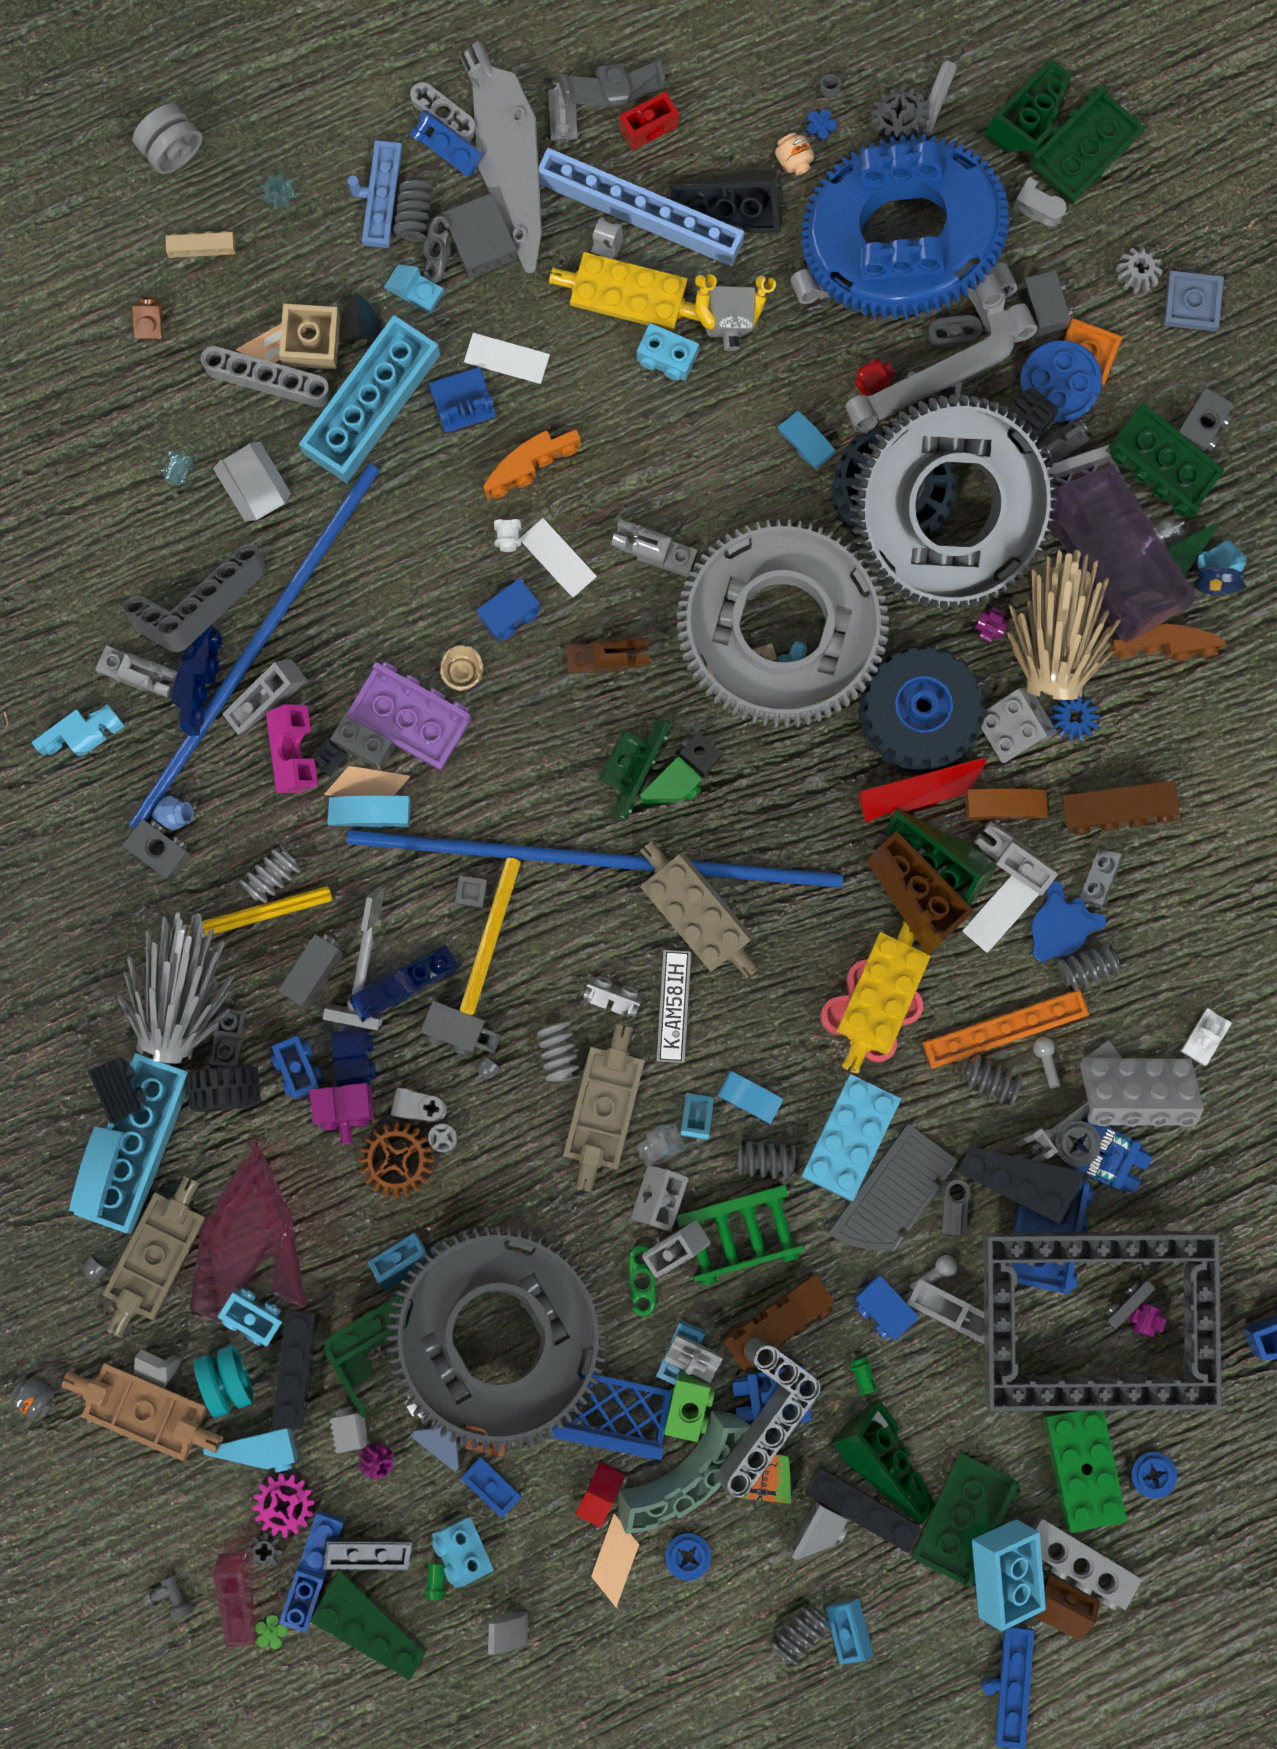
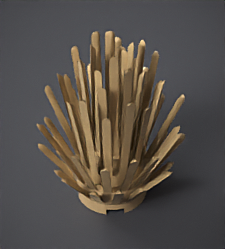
(1061, 631)

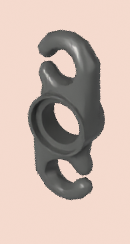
(433, 237)

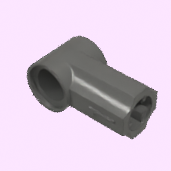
(955, 1210)

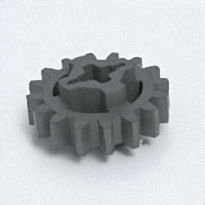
(900, 114)

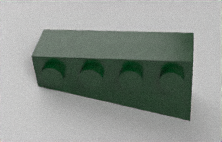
(367, 1626)

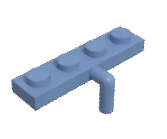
(380, 193)

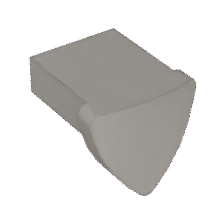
(154, 1368)

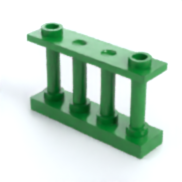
(746, 1207)

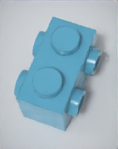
(667, 352)
(251, 1316)
(461, 1552)

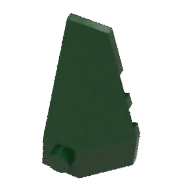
(952, 859)
(876, 1453)

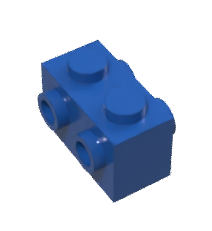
(296, 1066)

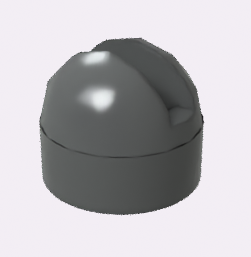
(830, 85)
(487, 1068)
(94, 1268)

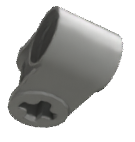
(413, 1105)

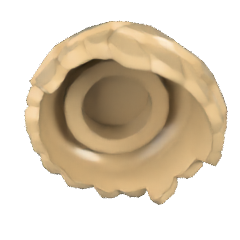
(461, 667)

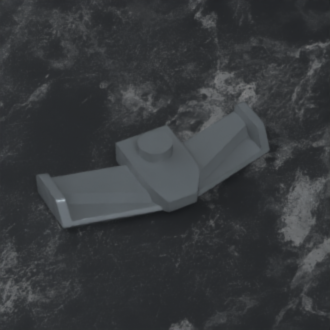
(612, 86)

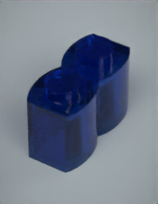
(352, 1057)

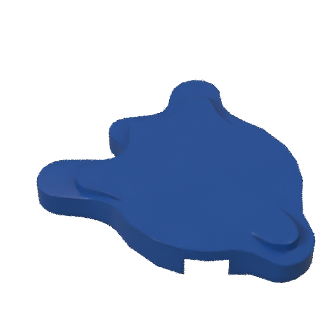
(1062, 926)

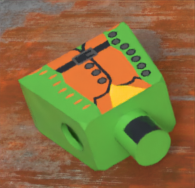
(774, 1481)

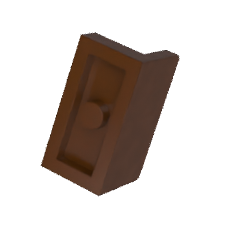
(1068, 1608)

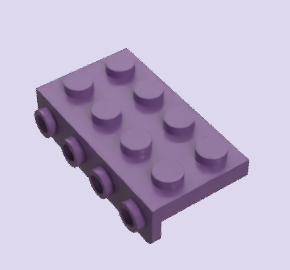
(410, 715)

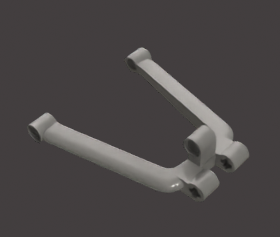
(1002, 328)

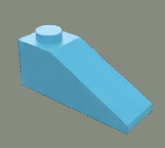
(265, 1450)

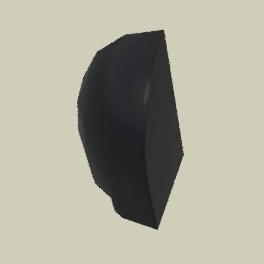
(358, 321)

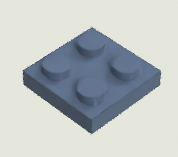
(1193, 301)

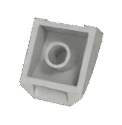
(252, 481)

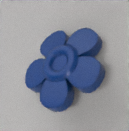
(821, 124)

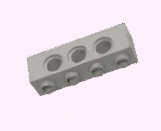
(1122, 1584)

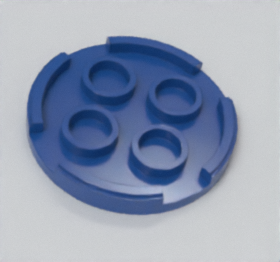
(1065, 376)

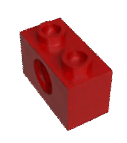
(648, 121)

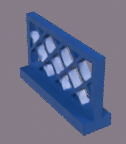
(613, 1440)

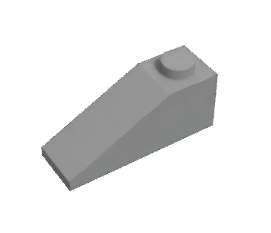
(265, 694)

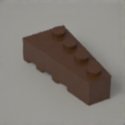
(918, 892)

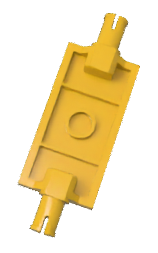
(626, 291)
(882, 996)

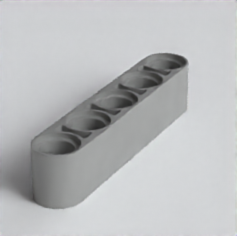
(257, 367)

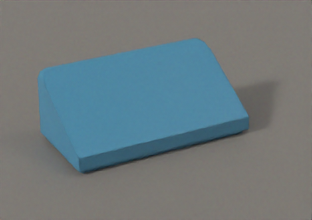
(396, 1261)
(849, 1632)

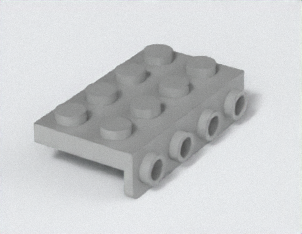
(1141, 1091)

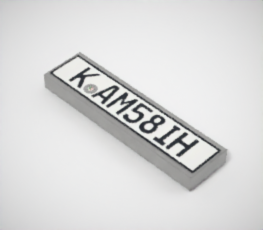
(673, 1006)

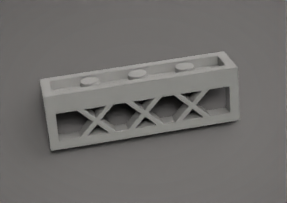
(1080, 464)

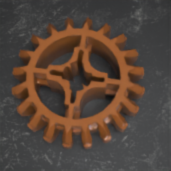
(410, 1179)

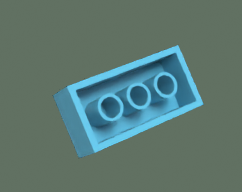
(850, 1137)

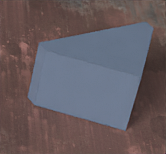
(439, 1446)

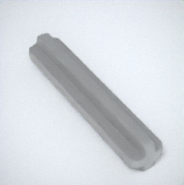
(939, 93)

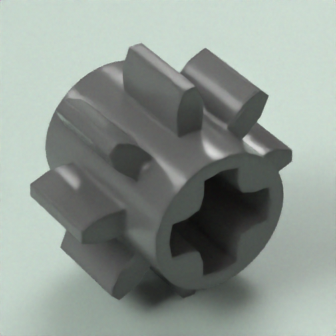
(271, 1545)

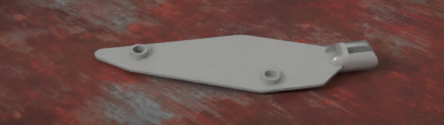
(509, 140)

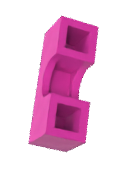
(285, 729)

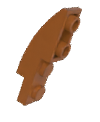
(1176, 640)

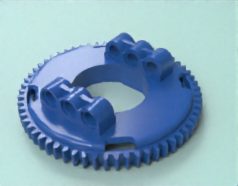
(905, 274)

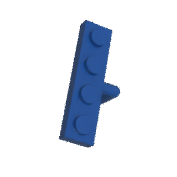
(1012, 1687)

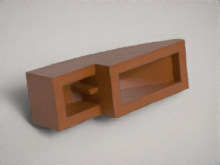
(1005, 804)

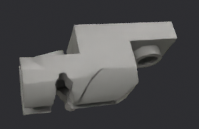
(654, 548)
(136, 671)
(1016, 858)

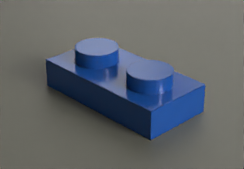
(491, 1487)

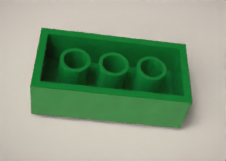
(1088, 1498)

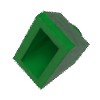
(673, 785)

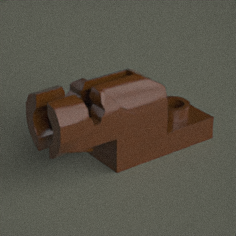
(607, 656)

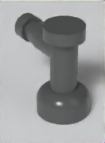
(170, 1589)

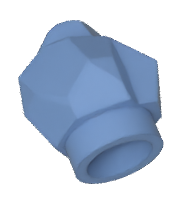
(173, 813)

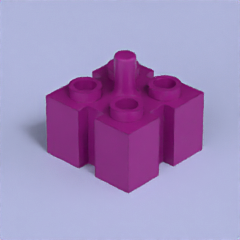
(342, 1108)

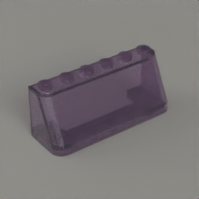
(1107, 524)

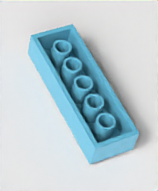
(370, 399)
(142, 1143)

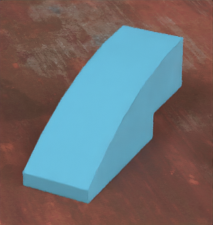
(369, 811)
(96, 1172)

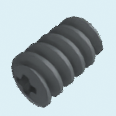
(411, 210)
(1089, 966)
(992, 1080)
(765, 1159)
(800, 1635)

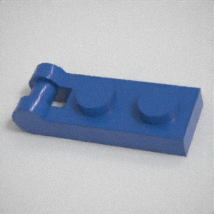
(447, 143)

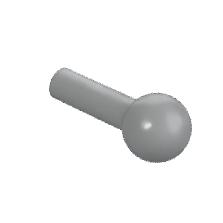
(1044, 1049)
(945, 1267)

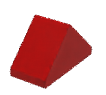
(600, 1494)

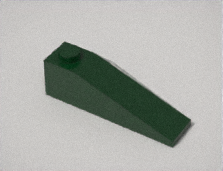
(1031, 112)

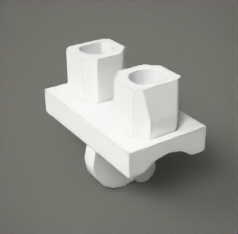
(1206, 1037)

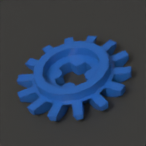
(1075, 728)

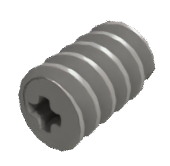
(270, 875)
(558, 1052)

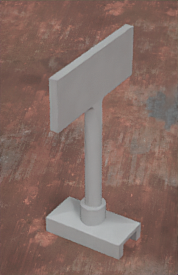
(347, 1014)
(1042, 1142)

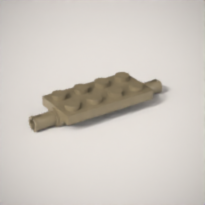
(697, 911)
(604, 1108)
(154, 1256)

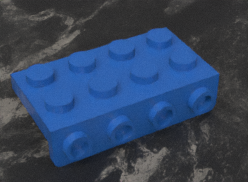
(1048, 1274)

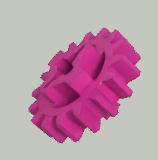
(278, 1492)

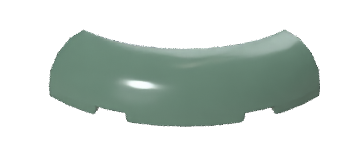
(688, 1483)

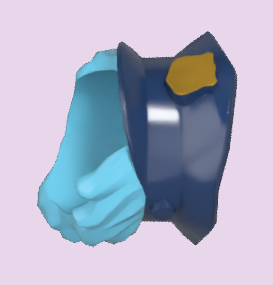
(1221, 570)

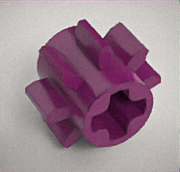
(992, 624)
(1147, 1320)
(376, 1460)

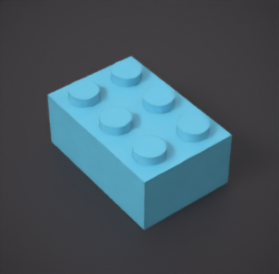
(1008, 1574)

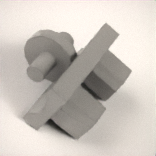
(693, 1358)

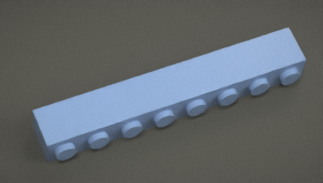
(640, 207)

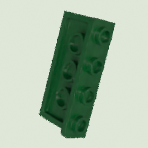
(1086, 144)
(1164, 461)
(968, 1506)

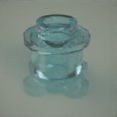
(177, 468)

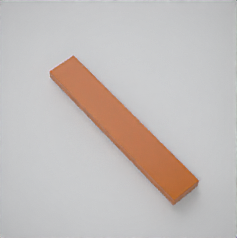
(1005, 1029)

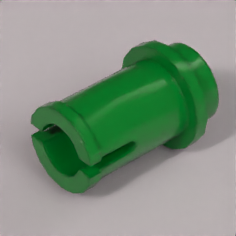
(863, 1375)
(435, 1582)

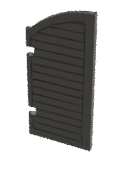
(894, 1193)

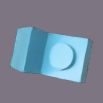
(414, 288)

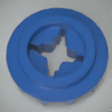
(1166, 1480)
(690, 1570)

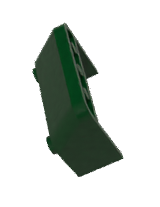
(349, 1345)

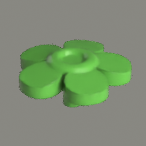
(270, 1632)

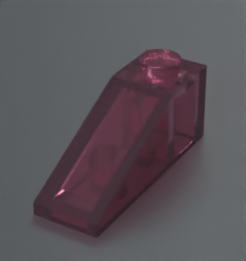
(235, 1598)

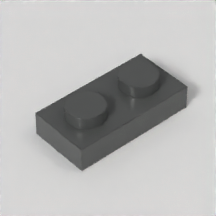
(1136, 1294)

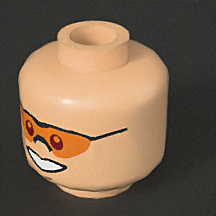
(794, 154)

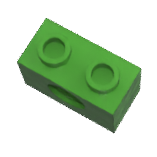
(684, 1423)

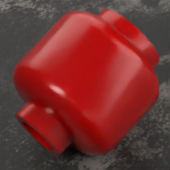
(874, 377)

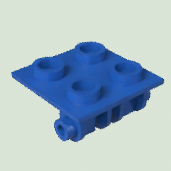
(462, 400)

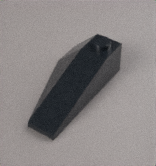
(738, 199)

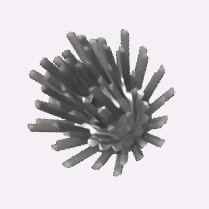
(182, 989)

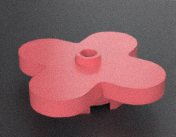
(834, 1009)

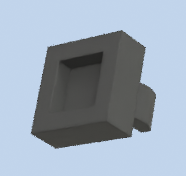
(471, 892)

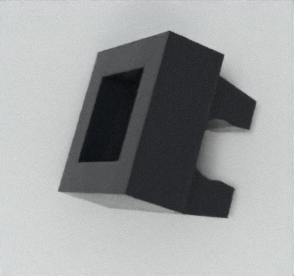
(328, 758)

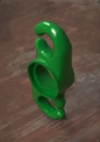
(648, 1293)

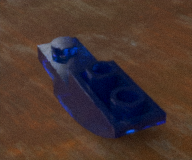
(196, 669)
(404, 983)

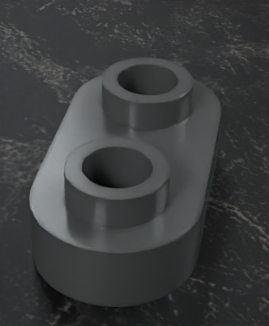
(953, 329)

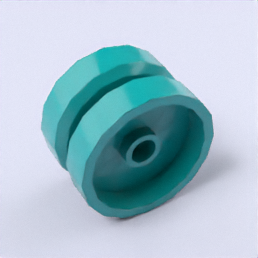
(224, 1381)

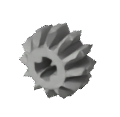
(1148, 268)

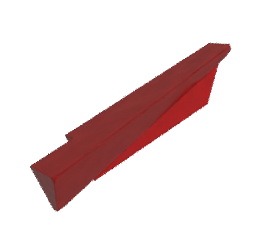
(920, 790)

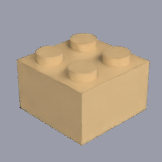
(309, 336)

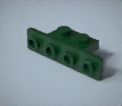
(630, 764)

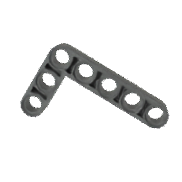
(202, 606)
(770, 1417)

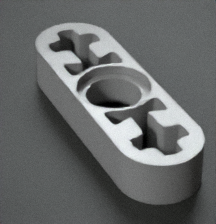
(438, 101)

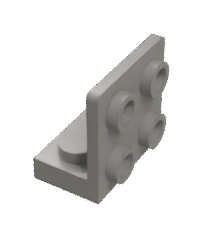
(1016, 724)

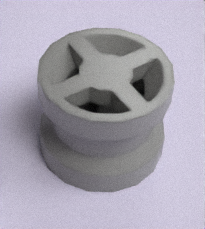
(442, 1134)

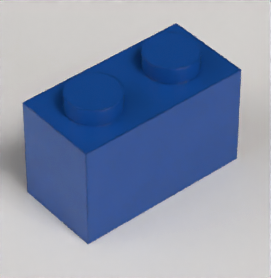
(509, 610)
(885, 1308)

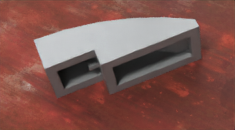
(948, 1310)
(507, 1631)

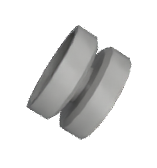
(167, 138)

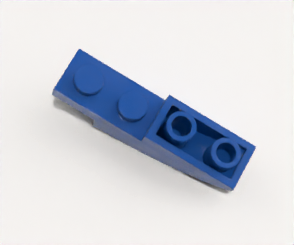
(310, 1574)

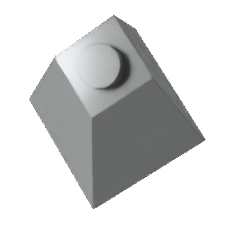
(818, 1531)

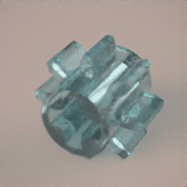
(278, 183)

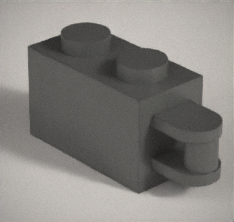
(457, 1029)

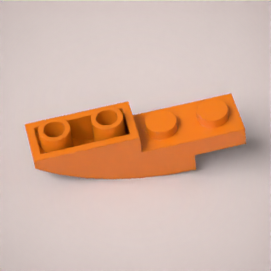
(519, 465)

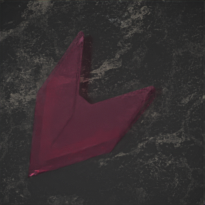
(246, 1227)

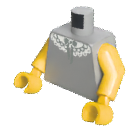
(730, 310)

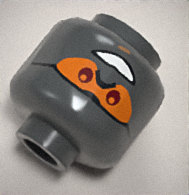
(33, 1397)

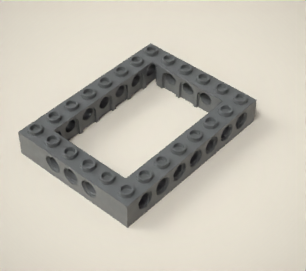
(1202, 1345)

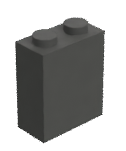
(480, 235)
(312, 971)

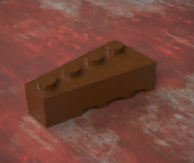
(1122, 807)
(781, 1319)

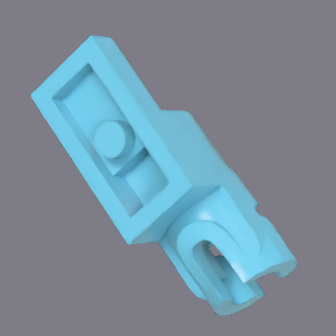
(78, 732)

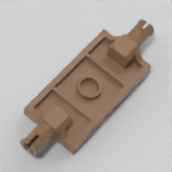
(143, 1411)

